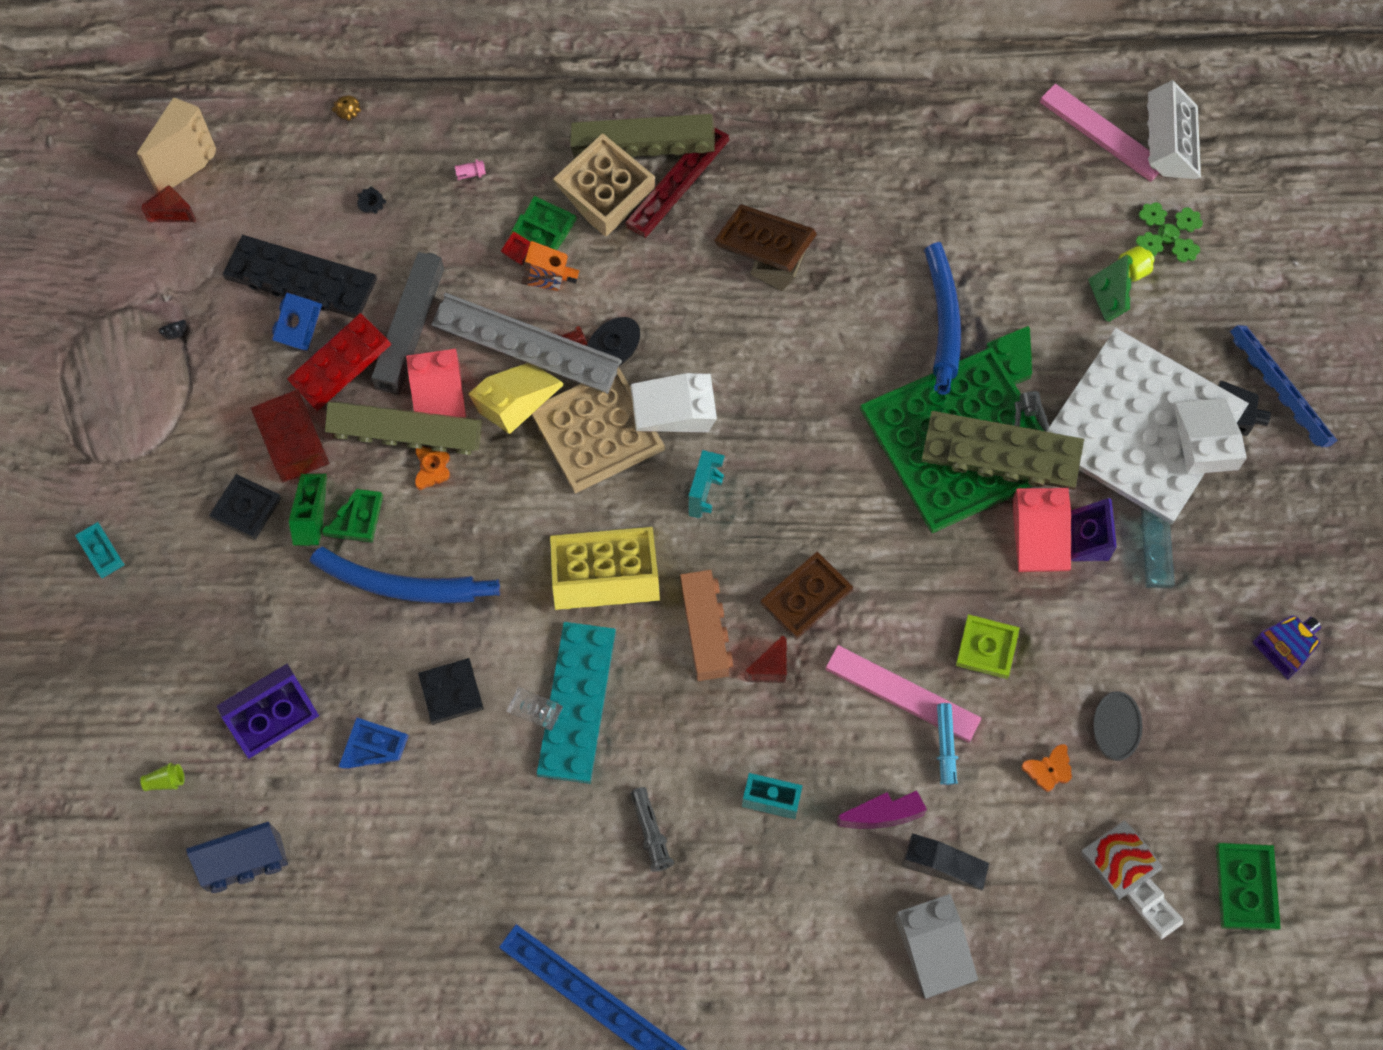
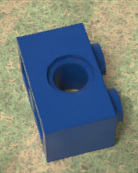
(300, 335)

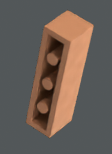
(705, 626)

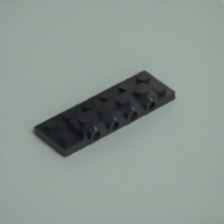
(285, 271)

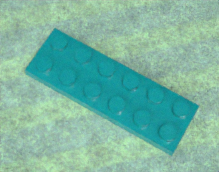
(581, 689)

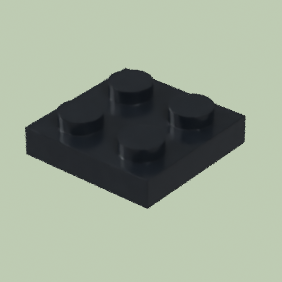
(245, 507)
(450, 691)

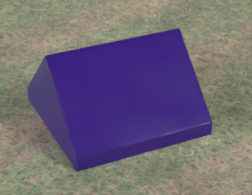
(1093, 532)

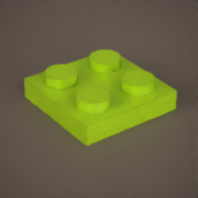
(987, 646)

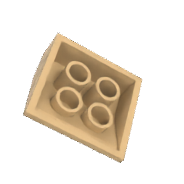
(176, 145)
(605, 184)

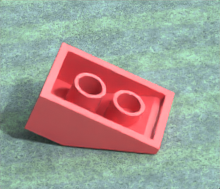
(436, 383)
(1042, 529)

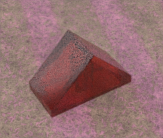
(167, 207)
(771, 665)

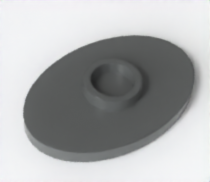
(1117, 726)

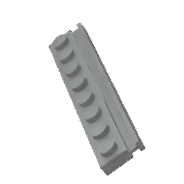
(526, 343)

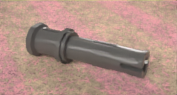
(654, 841)

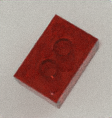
(289, 435)

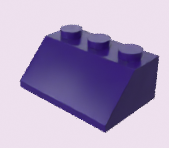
(267, 711)

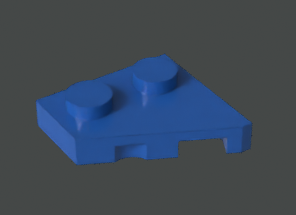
(372, 745)

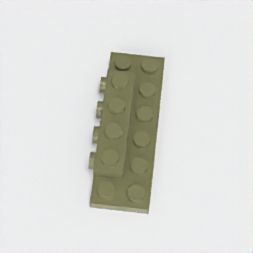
(1003, 451)

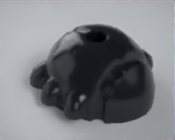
(370, 196)
(173, 330)

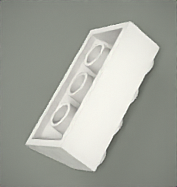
(1173, 132)

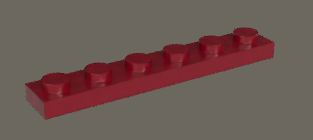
(673, 187)

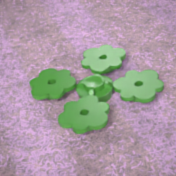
(1170, 233)

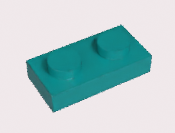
(99, 550)

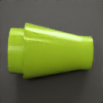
(165, 778)

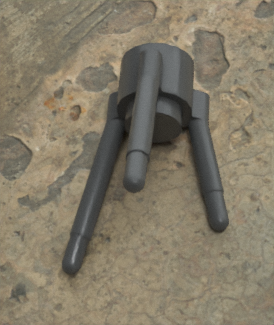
(1031, 405)

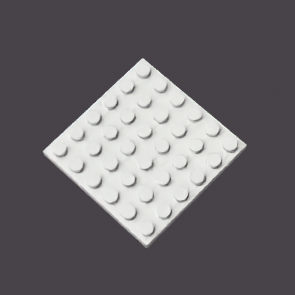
(1132, 426)

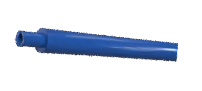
(949, 321)
(403, 587)

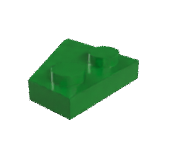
(357, 518)

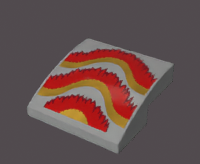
(1121, 860)

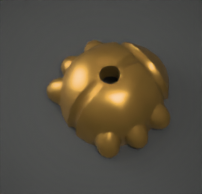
(346, 107)

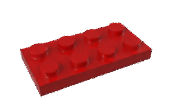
(339, 361)

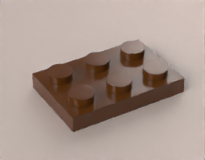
(806, 595)

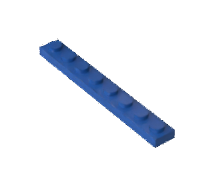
(585, 992)

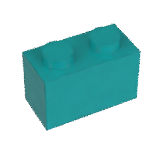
(772, 796)

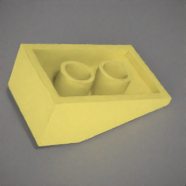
(513, 395)

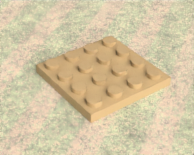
(594, 433)

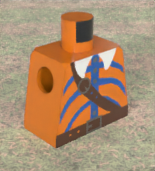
(547, 268)

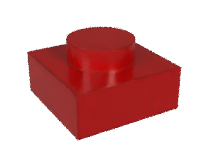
(516, 248)

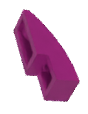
(883, 812)

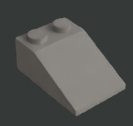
(936, 946)

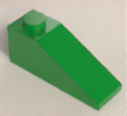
(308, 510)

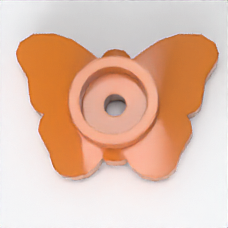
(430, 475)
(1057, 762)

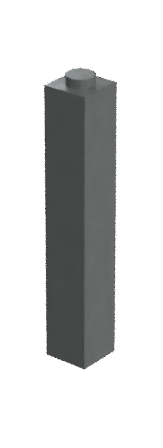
(408, 322)

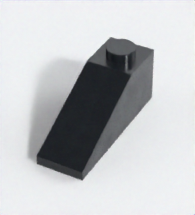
(944, 862)

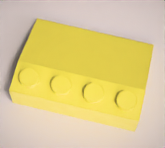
(604, 568)

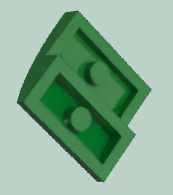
(544, 223)

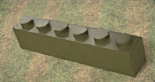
(649, 135)
(403, 426)

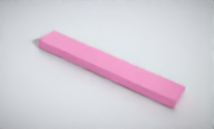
(1099, 130)
(899, 691)

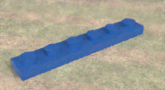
(1288, 394)

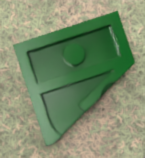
(1112, 288)
(1015, 353)

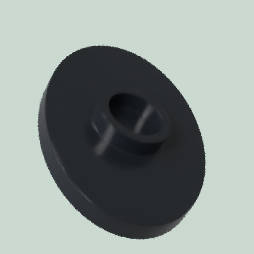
(617, 338)

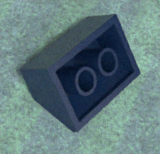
(238, 857)

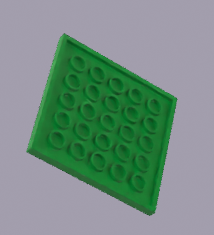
(901, 426)

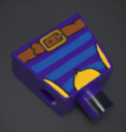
(1289, 643)

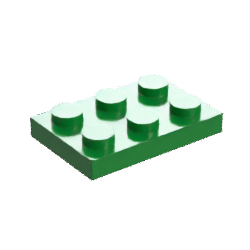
(1247, 887)

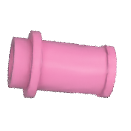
(470, 170)

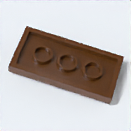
(765, 237)

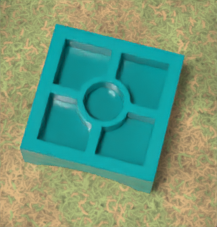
(705, 475)

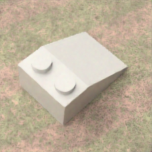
(674, 404)
(1209, 436)

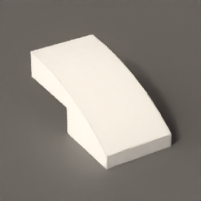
(1154, 909)

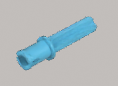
(946, 745)

